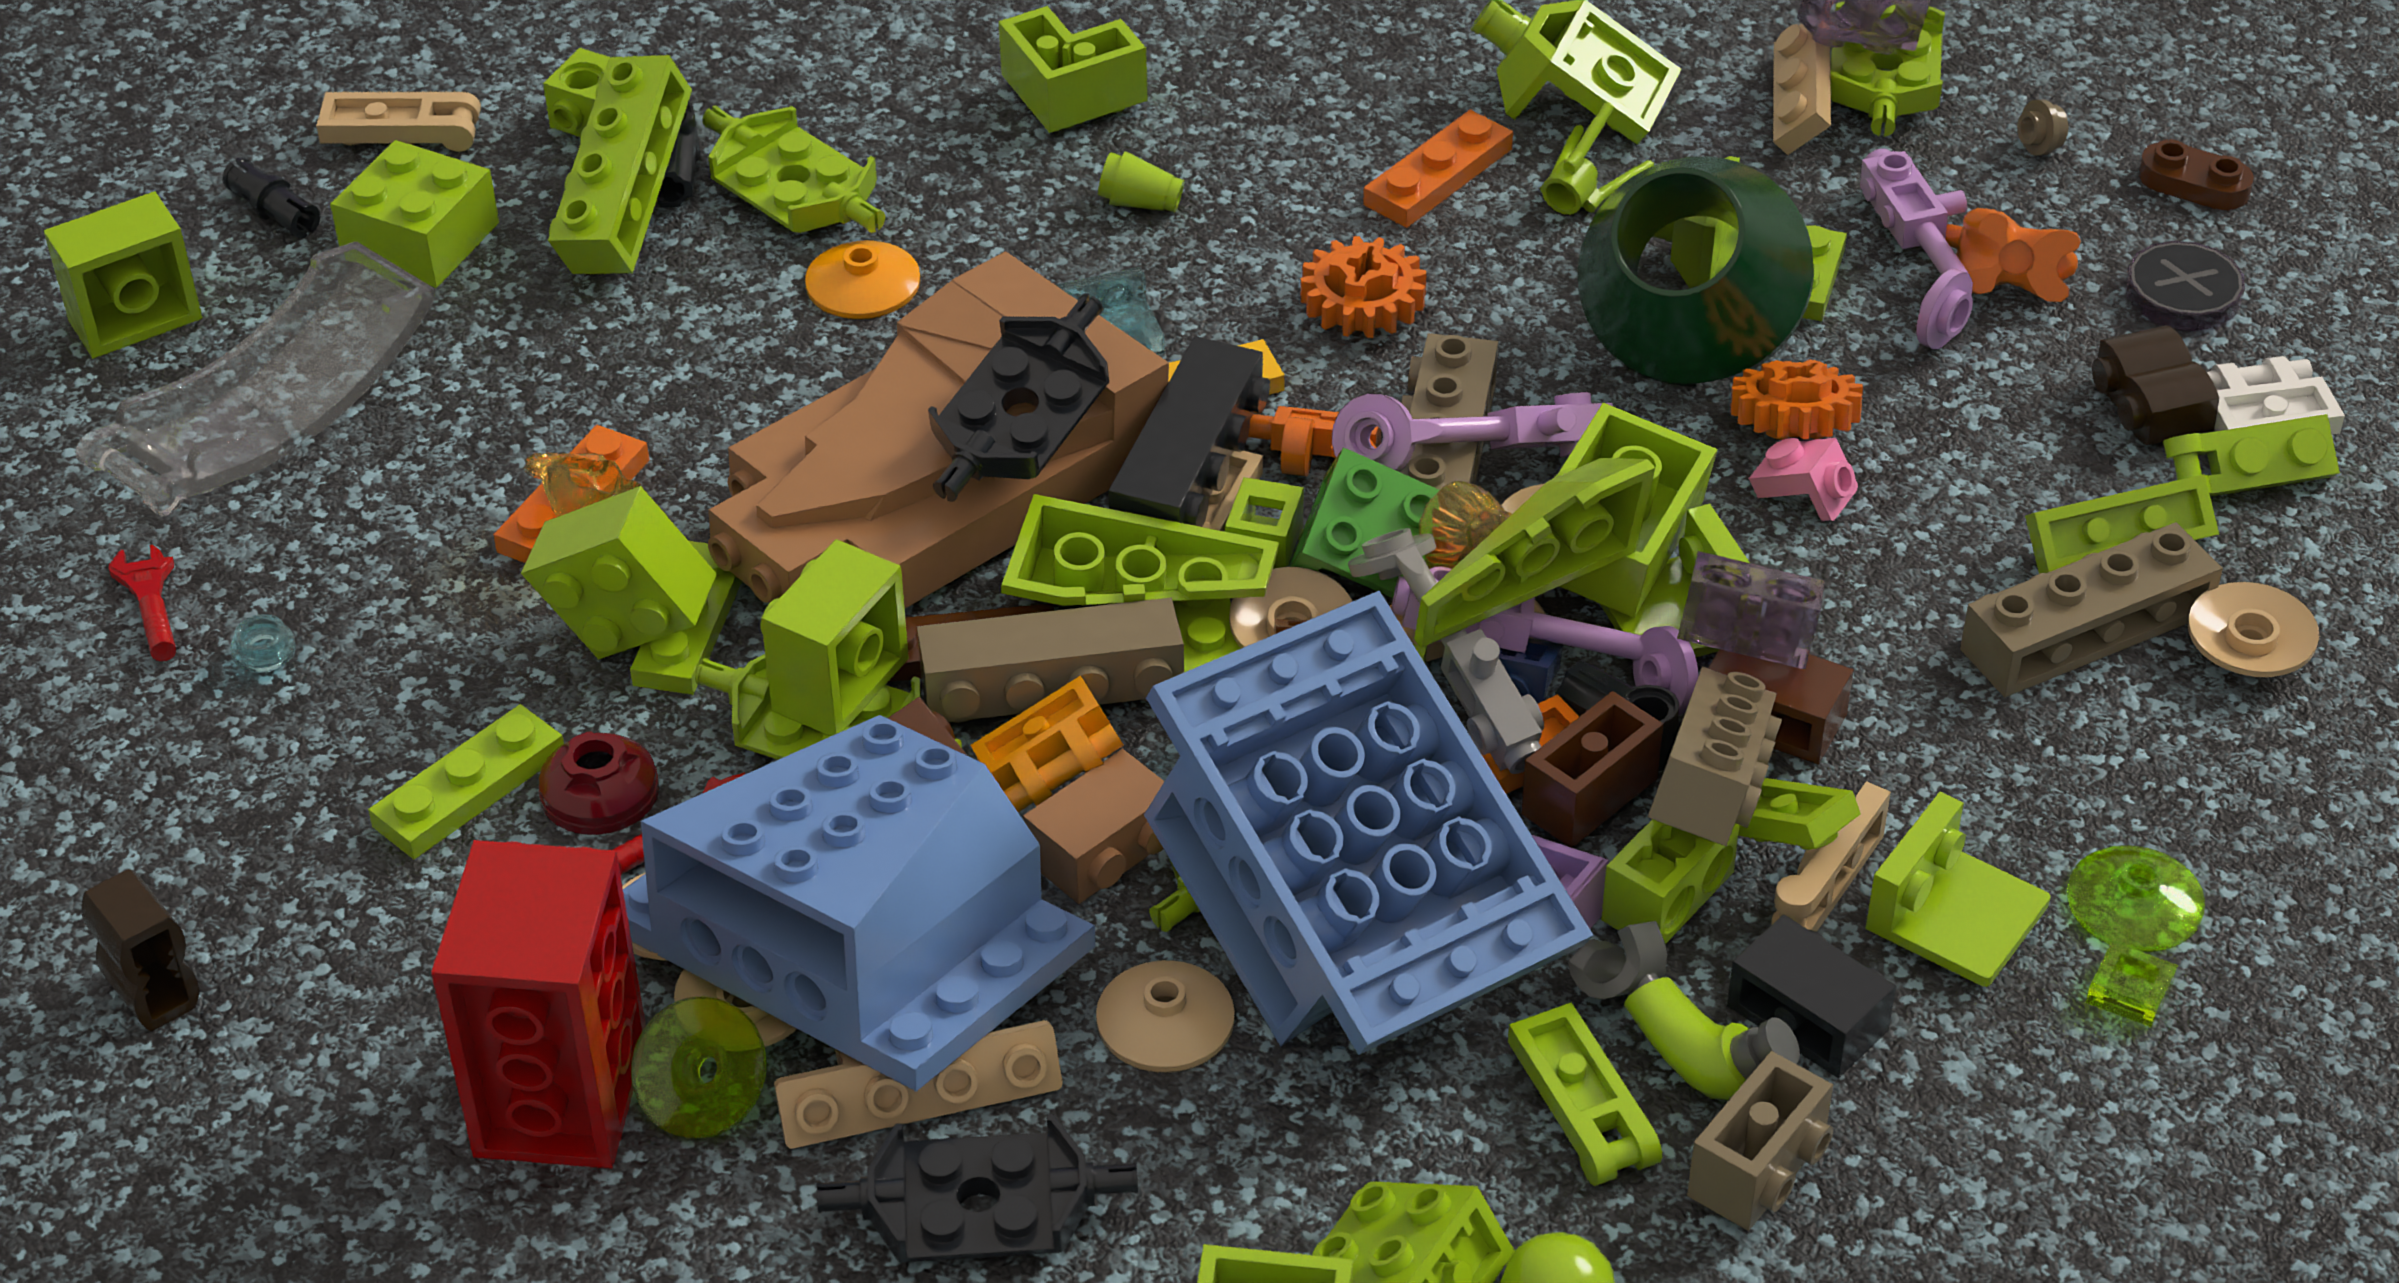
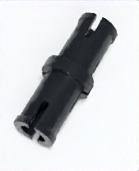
(271, 197)

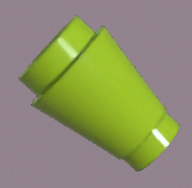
(1138, 184)

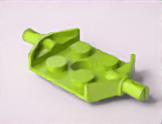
(1908, 88)
(790, 171)
(771, 733)

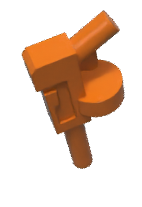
(1299, 436)

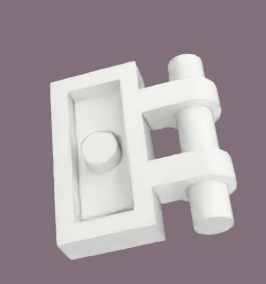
(2272, 394)

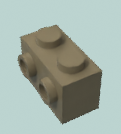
(1761, 1141)

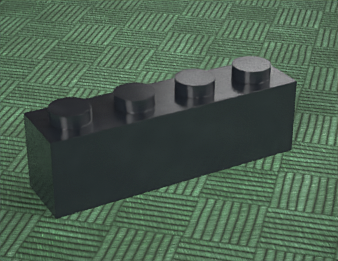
(1192, 433)

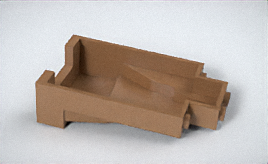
(867, 458)

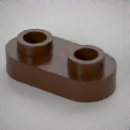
(2196, 175)

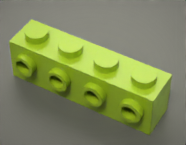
(620, 165)

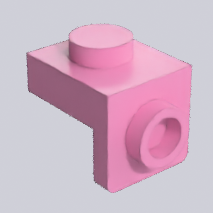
(1807, 468)

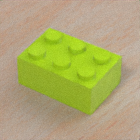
(1677, 485)

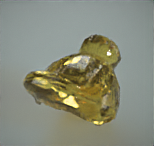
(577, 479)
(1459, 521)

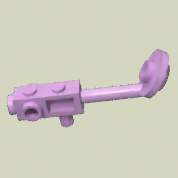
(1920, 219)
(1505, 429)
(1655, 654)

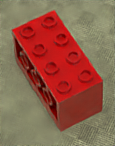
(540, 1002)

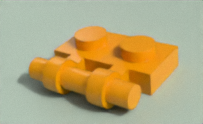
(1048, 744)

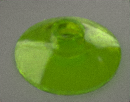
(2136, 898)
(670, 1059)

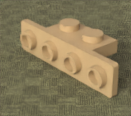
(860, 1100)

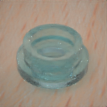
(262, 644)

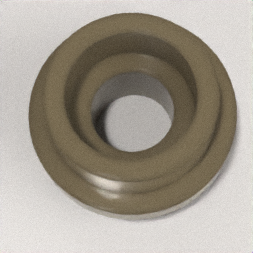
(2042, 127)

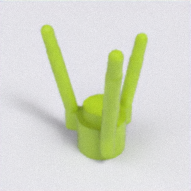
(1575, 177)

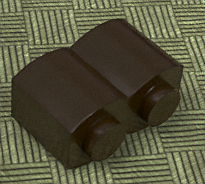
(2155, 385)
(140, 949)

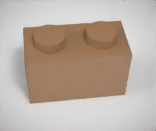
(1096, 826)

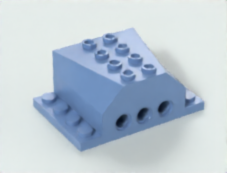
(1350, 832)
(859, 898)

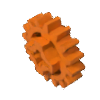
(1363, 286)
(1796, 399)

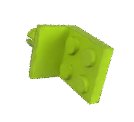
(1583, 57)
(1706, 244)

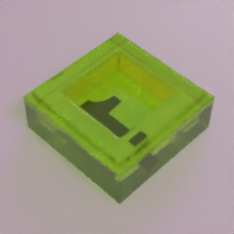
(2131, 984)

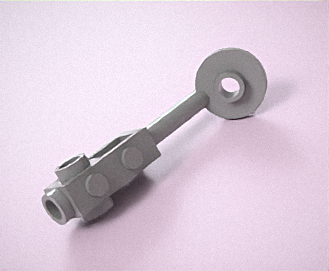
(1498, 715)

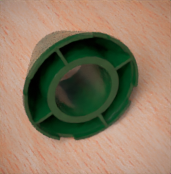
(1713, 327)

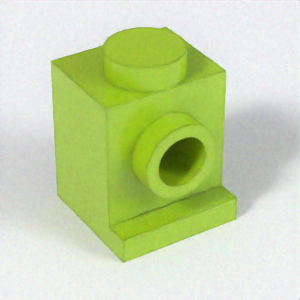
(1273, 495)

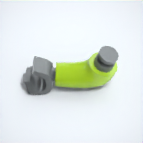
(1703, 1053)

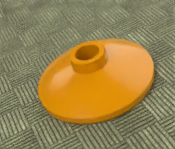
(862, 279)

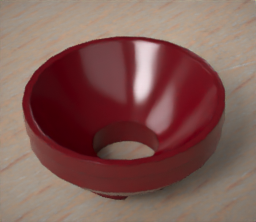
(603, 797)

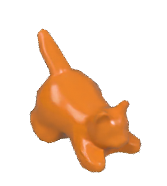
(2004, 253)

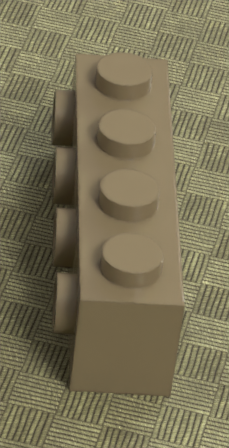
(1450, 381)
(2087, 609)
(1020, 659)
(1718, 757)

